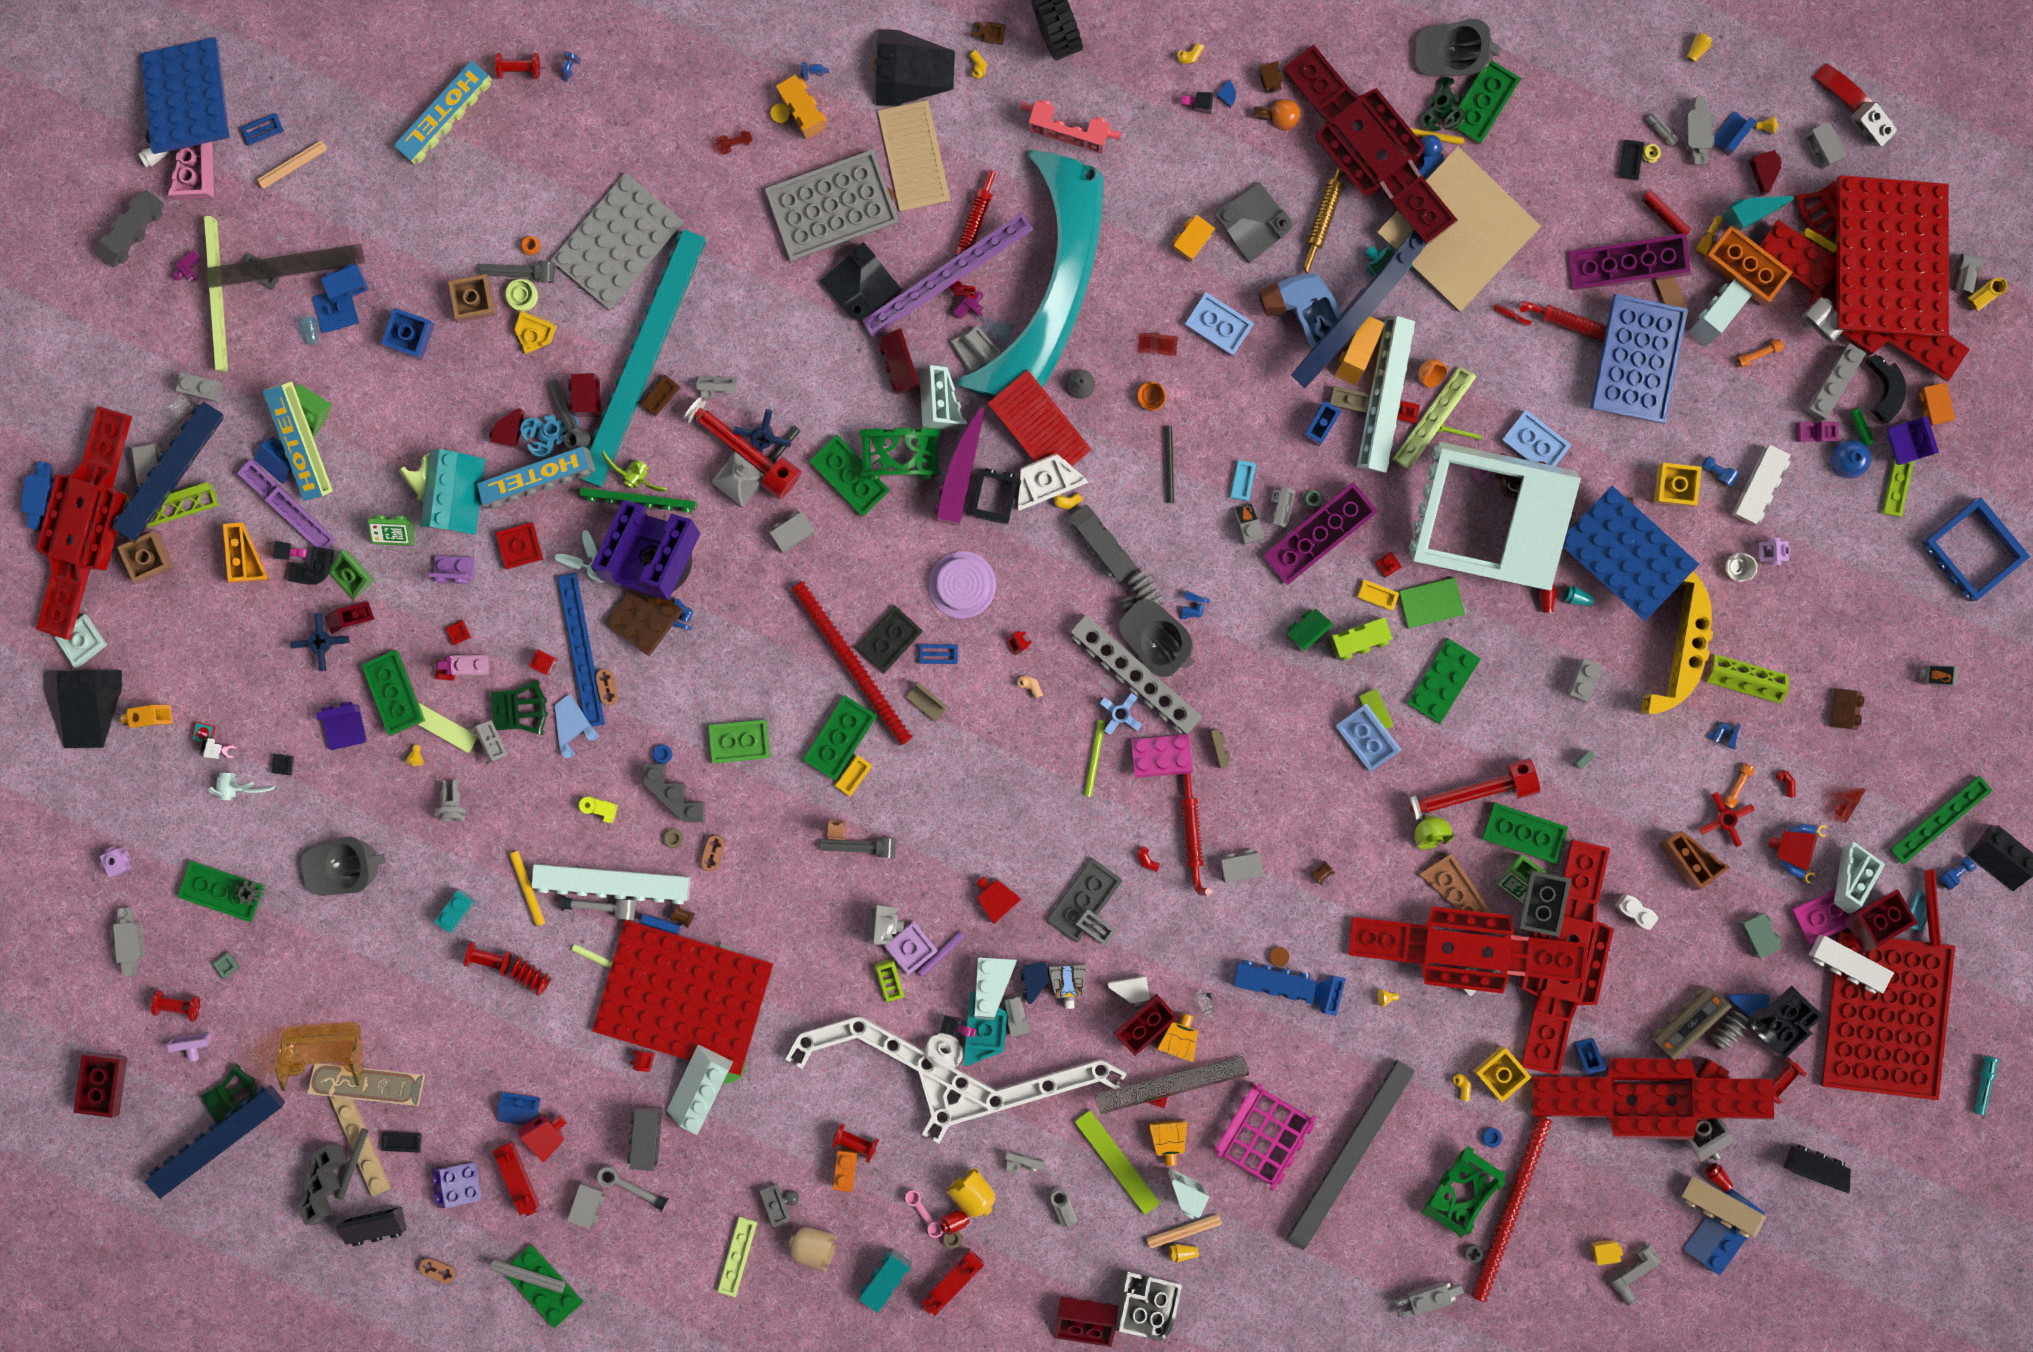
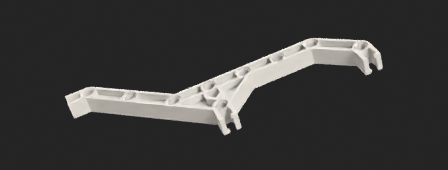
(937, 1082)

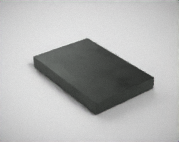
(889, 639)

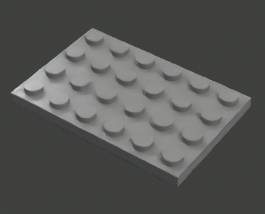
(832, 205)
(617, 241)

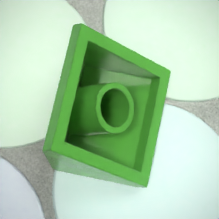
(350, 574)

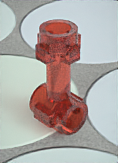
(724, 144)

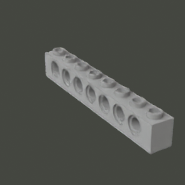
(1190, 717)

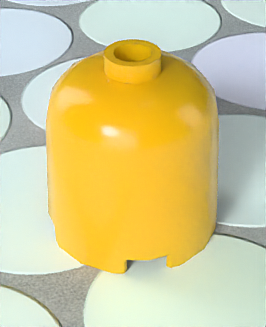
(972, 1194)

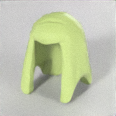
(417, 479)

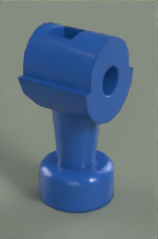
(1725, 476)
(1951, 877)

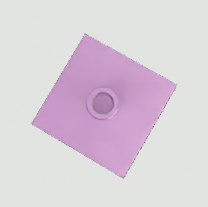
(911, 948)

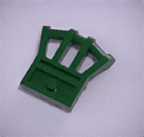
(506, 709)
(219, 1098)

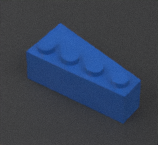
(1274, 982)

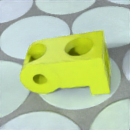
(593, 805)

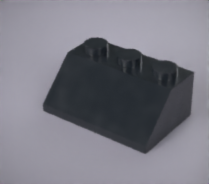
(2003, 857)
(1818, 1168)
(372, 1226)

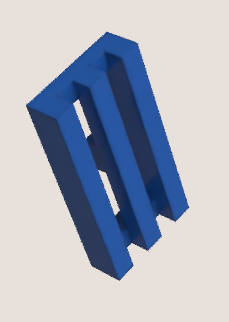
(266, 135)
(934, 646)

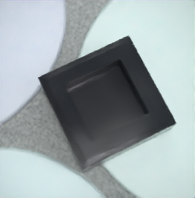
(282, 764)

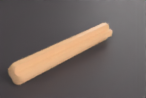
(292, 164)
(1184, 1231)

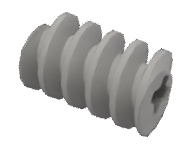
(1144, 588)
(1730, 1031)

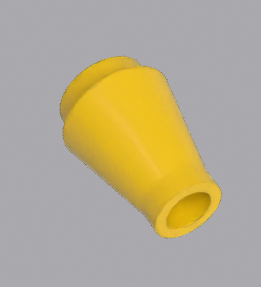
(1699, 46)
(1182, 1252)

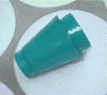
(1576, 596)

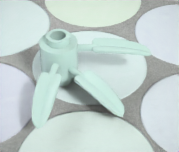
(577, 563)
(227, 787)

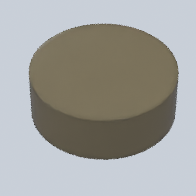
(673, 838)
(952, 1241)

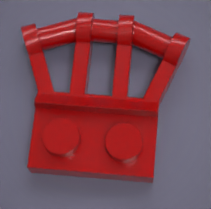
(1828, 199)

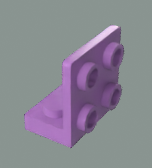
(452, 568)

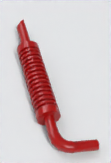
(1566, 319)
(1192, 836)

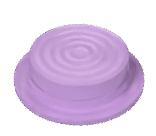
(962, 584)

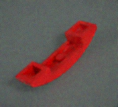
(1841, 87)

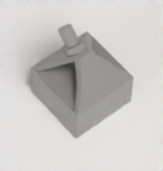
(739, 480)
(1709, 1138)

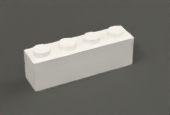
(1761, 485)
(1851, 964)

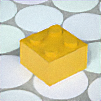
(1677, 485)
(1502, 1073)

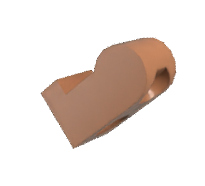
(837, 829)

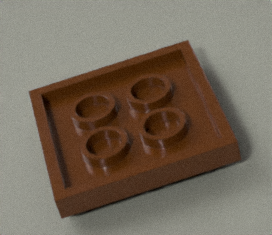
(643, 620)

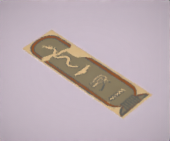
(374, 1085)

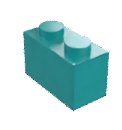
(455, 911)

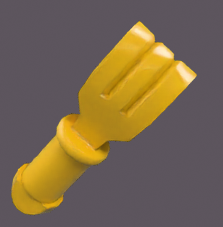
(1705, 242)

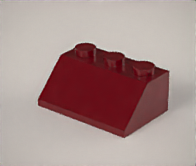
(899, 362)
(1145, 1024)
(1086, 1321)

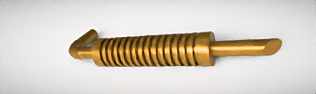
(1324, 216)

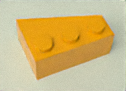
(801, 106)
(1359, 351)
(241, 555)

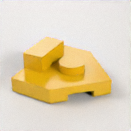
(534, 331)

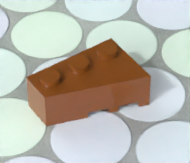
(1691, 860)

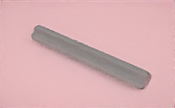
(527, 1276)

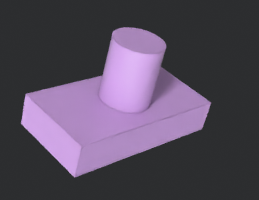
(189, 1044)

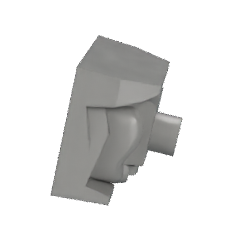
(883, 924)

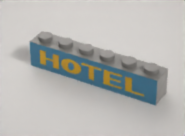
(536, 477)

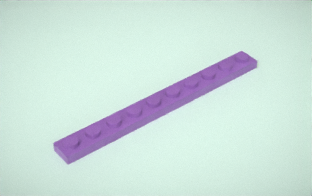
(947, 274)

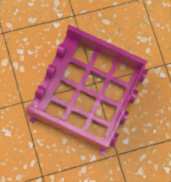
(1239, 1120)

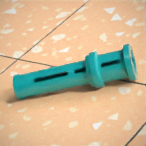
(1987, 1074)

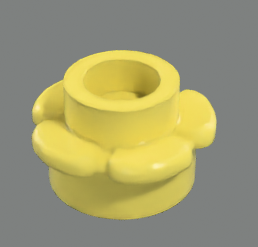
(1651, 148)

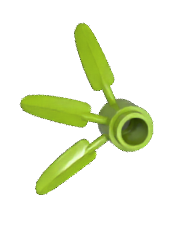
(634, 474)

